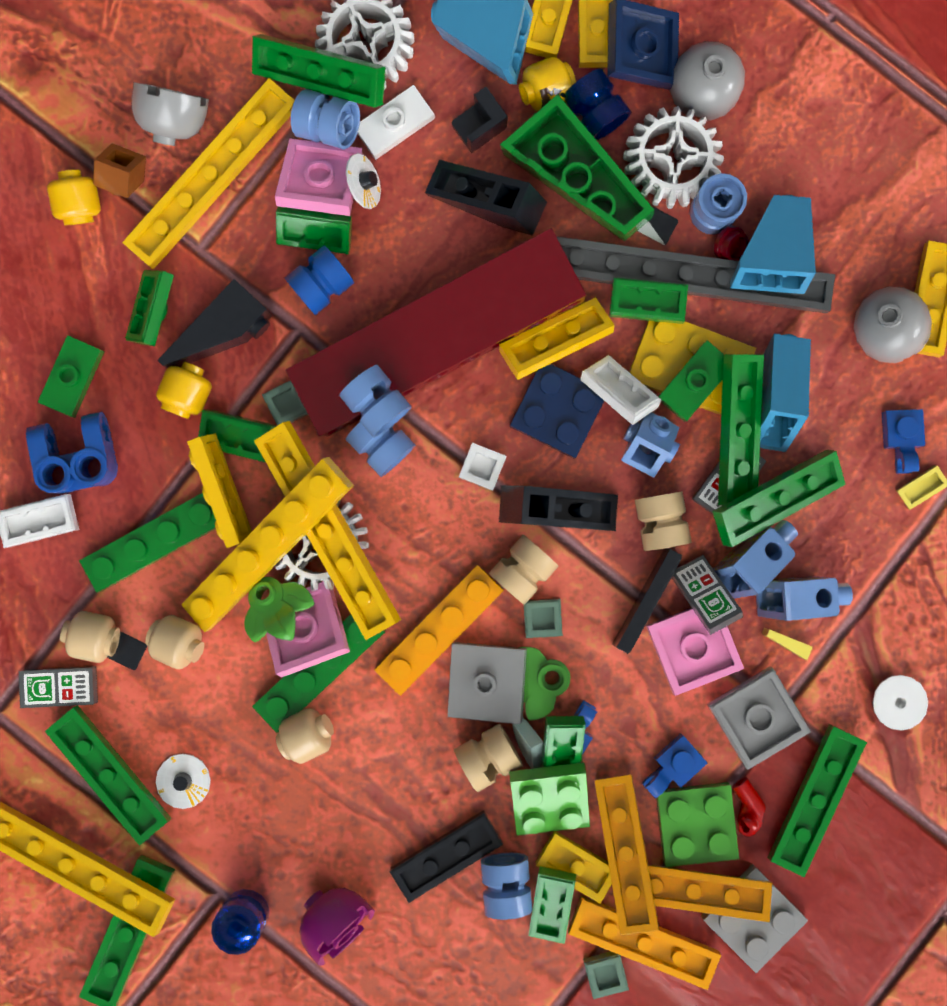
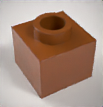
(119, 170)

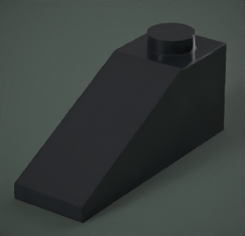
(488, 196)
(224, 324)
(558, 508)

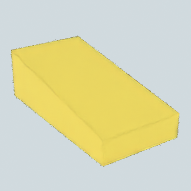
(922, 487)
(796, 647)

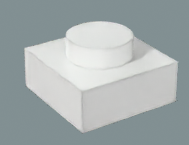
(482, 466)

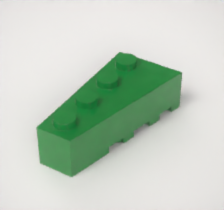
(574, 165)

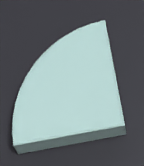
(529, 743)

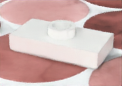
(395, 122)
(620, 389)
(37, 520)

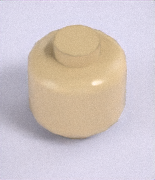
(90, 636)
(174, 642)
(304, 736)

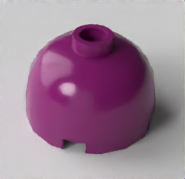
(332, 922)

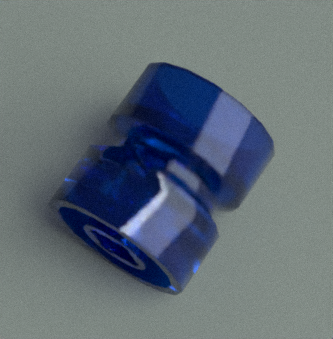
(597, 105)
(247, 915)

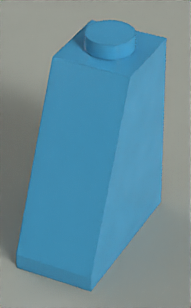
(486, 31)
(780, 250)
(784, 390)

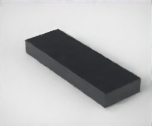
(647, 600)
(446, 856)

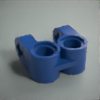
(45, 456)

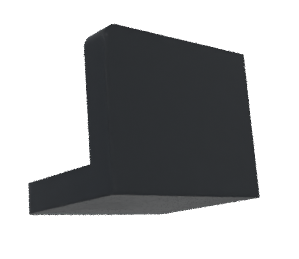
(481, 121)

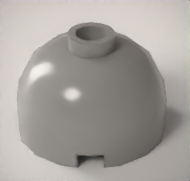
(708, 80)
(167, 112)
(892, 324)

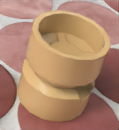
(663, 521)
(523, 569)
(488, 757)

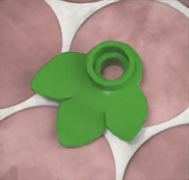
(277, 611)
(538, 694)

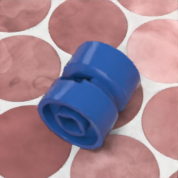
(319, 280)

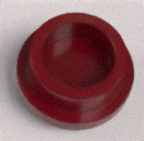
(730, 243)

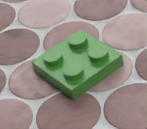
(550, 798)
(697, 824)

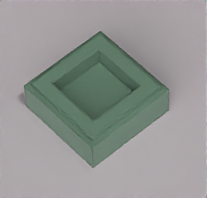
(284, 403)
(543, 618)
(605, 974)

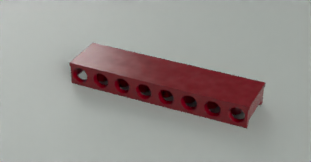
(442, 329)

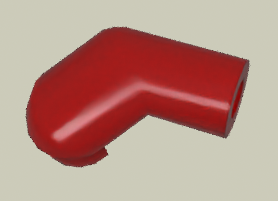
(752, 808)

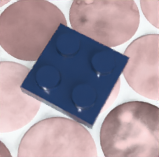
(642, 43)
(557, 410)

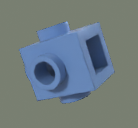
(650, 444)

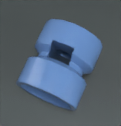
(325, 119)
(718, 203)
(375, 401)
(384, 450)
(506, 891)

